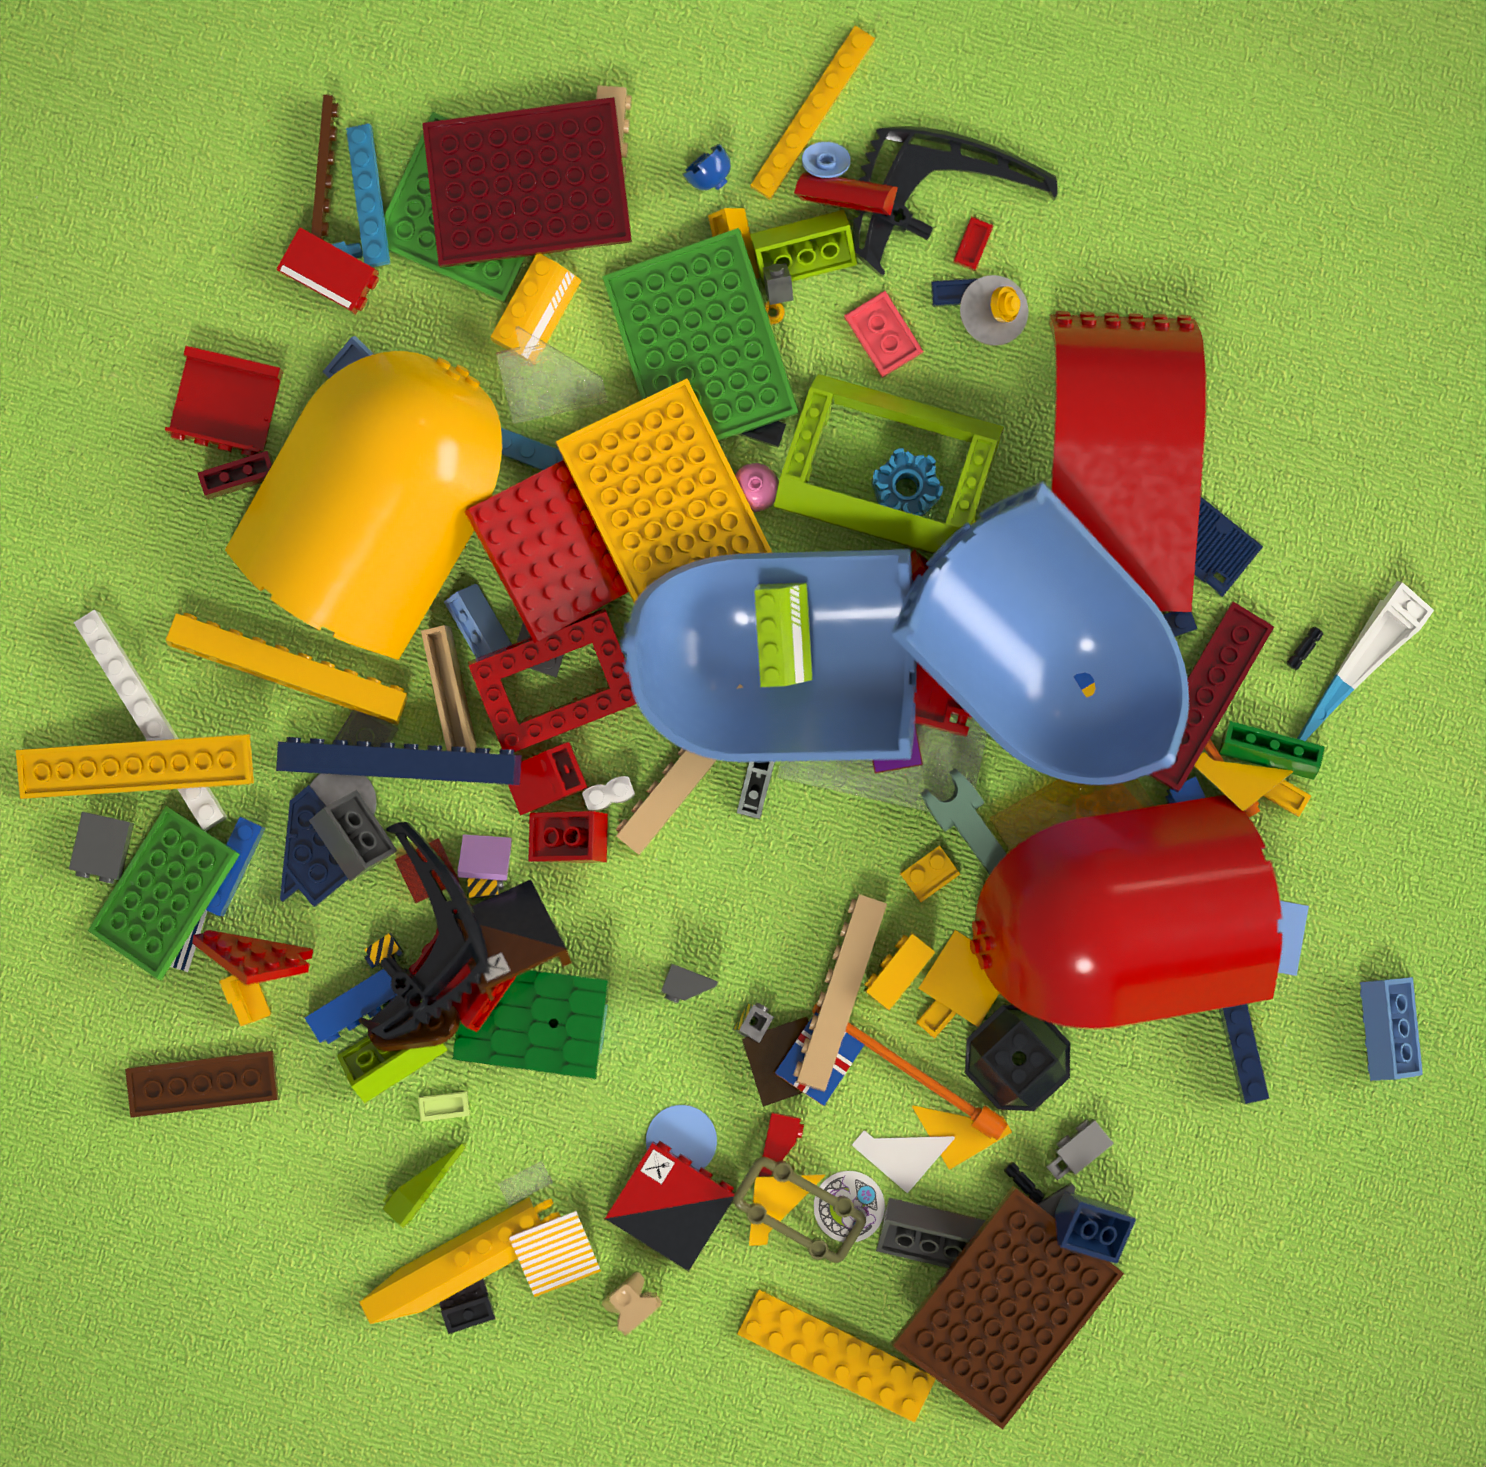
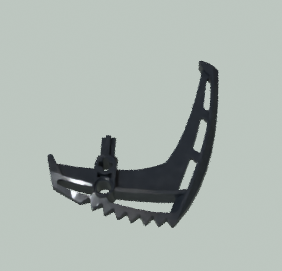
(915, 164)
(447, 957)

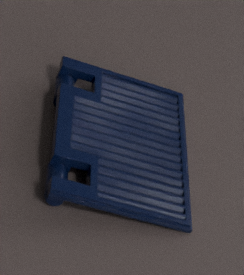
(1221, 549)

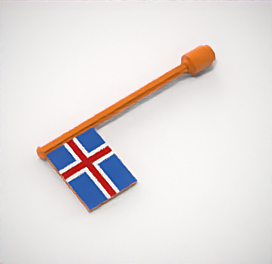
(853, 1041)

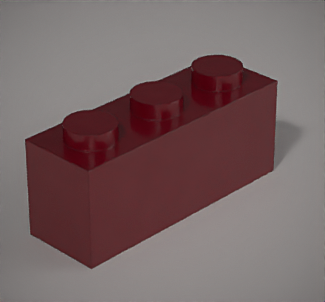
(235, 475)

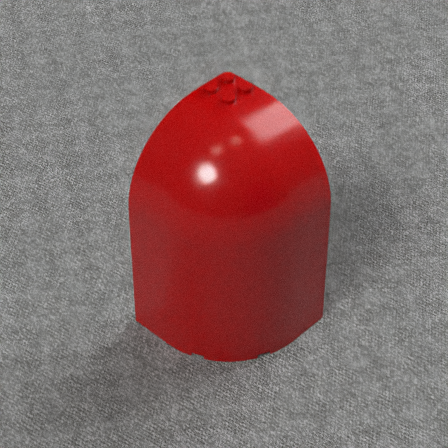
(1133, 917)

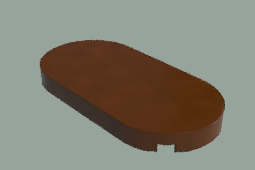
(426, 1035)

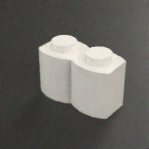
(602, 796)

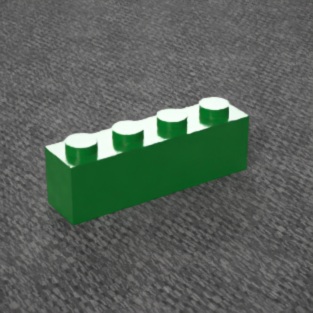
(1272, 750)

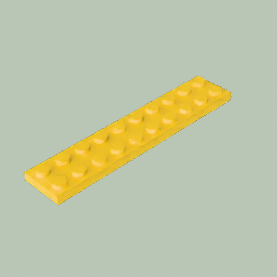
(135, 766)

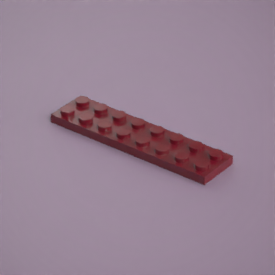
(1214, 685)

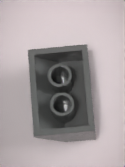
(353, 835)

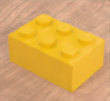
(898, 970)

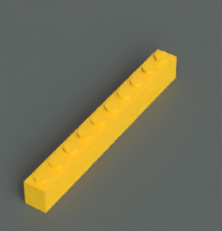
(287, 668)

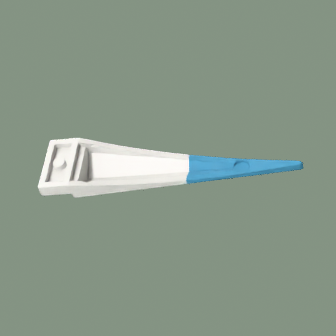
(1387, 629)

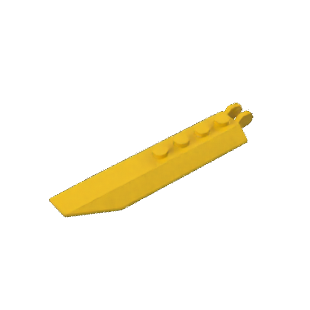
(453, 1264)

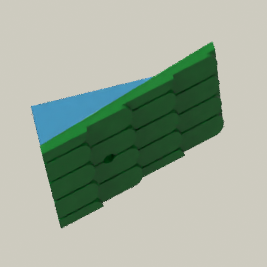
(520, 1029)

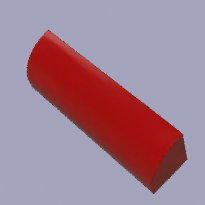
(846, 193)

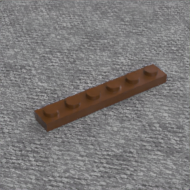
(326, 157)

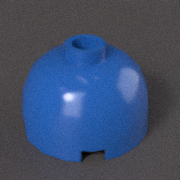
(709, 169)

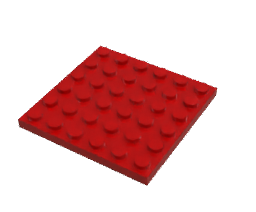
(547, 551)

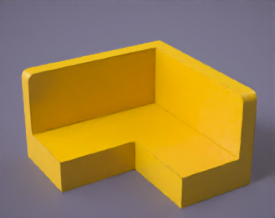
(246, 1000)

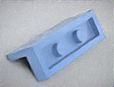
(477, 621)

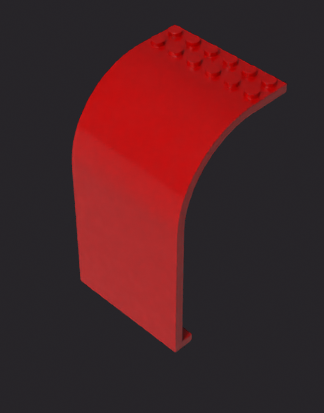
(1133, 441)

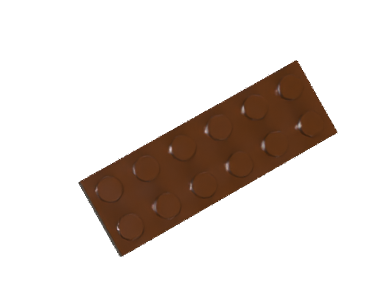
(201, 1084)

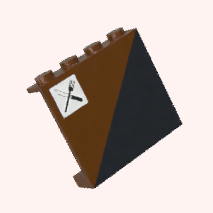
(515, 934)

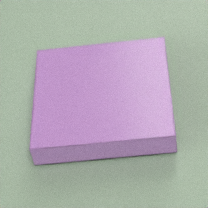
(484, 857)

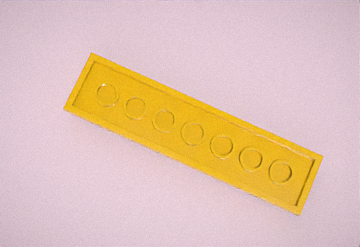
(836, 1355)

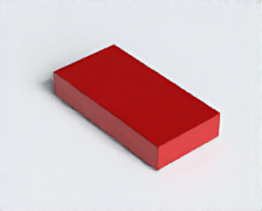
(973, 243)

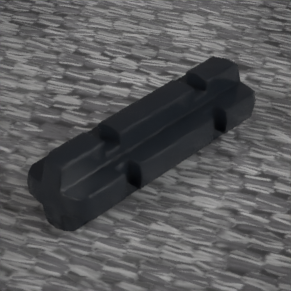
(1305, 648)
(1024, 1182)

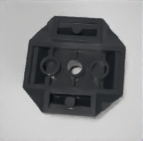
(991, 1064)

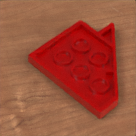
(253, 958)

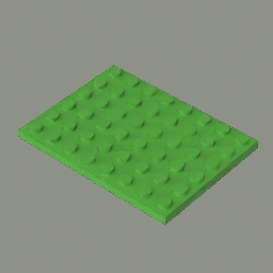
(704, 322)

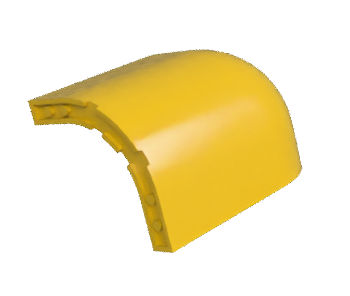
(373, 498)

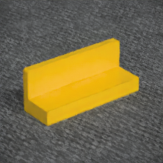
(730, 219)

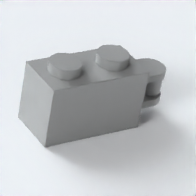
(1080, 1148)

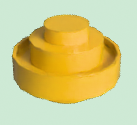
(1005, 304)

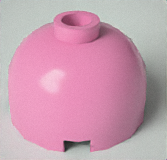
(758, 485)

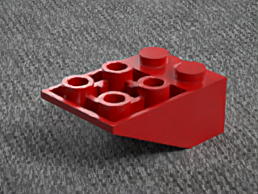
(548, 779)

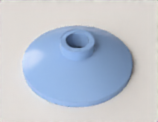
(826, 159)

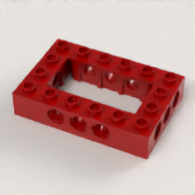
(494, 666)

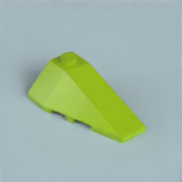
(410, 1197)

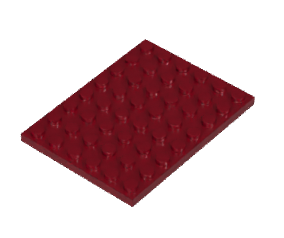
(527, 182)

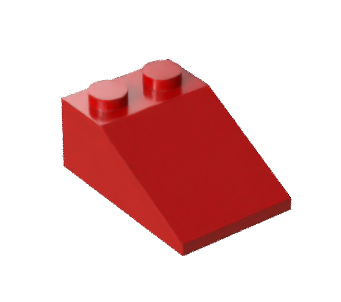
(568, 837)

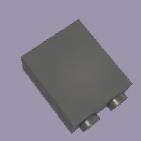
(101, 847)

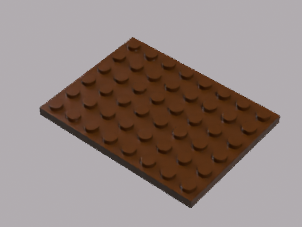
(1005, 1309)

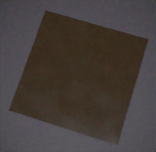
(767, 1057)

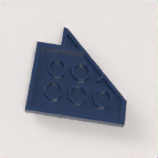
(307, 860)

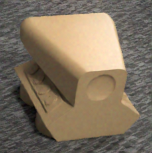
(631, 1303)

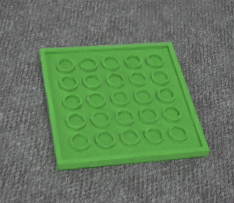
(412, 233)

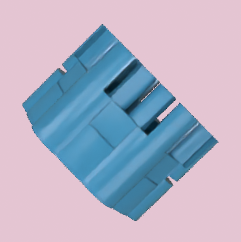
(916, 468)

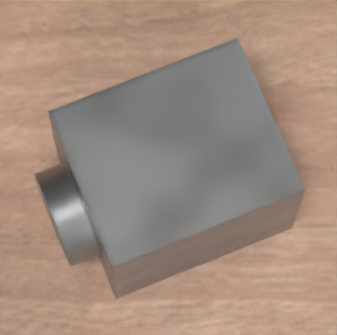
(778, 283)

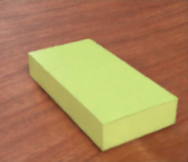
(443, 1106)

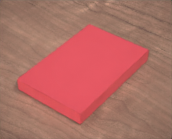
(883, 334)

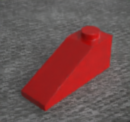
(780, 1138)

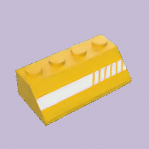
(537, 302)

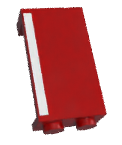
(328, 271)

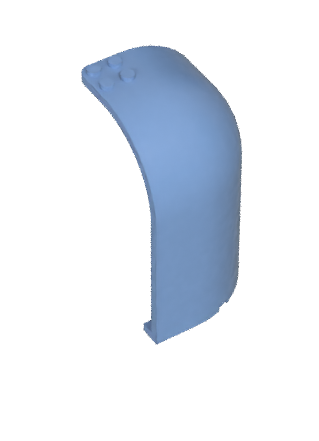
(1024, 610)
(698, 642)

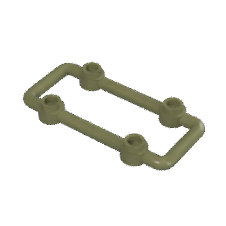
(783, 1172)

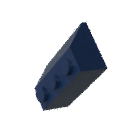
(1092, 1227)

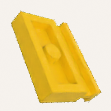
(930, 874)

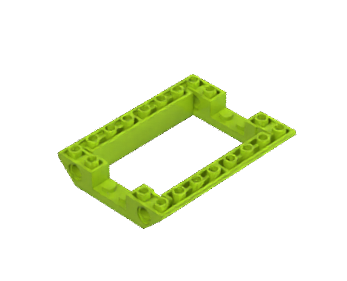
(868, 517)

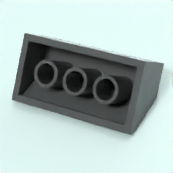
(925, 1233)

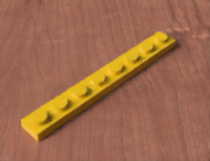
(812, 112)

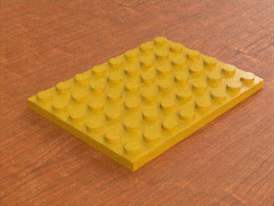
(660, 487)

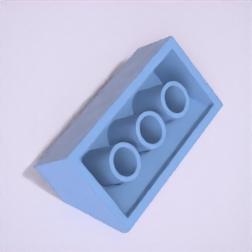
(1391, 1029)

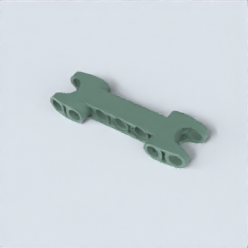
(961, 813)

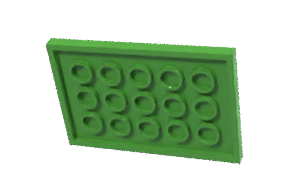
(163, 892)

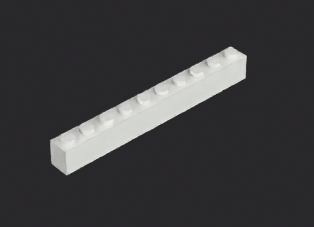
(142, 707)

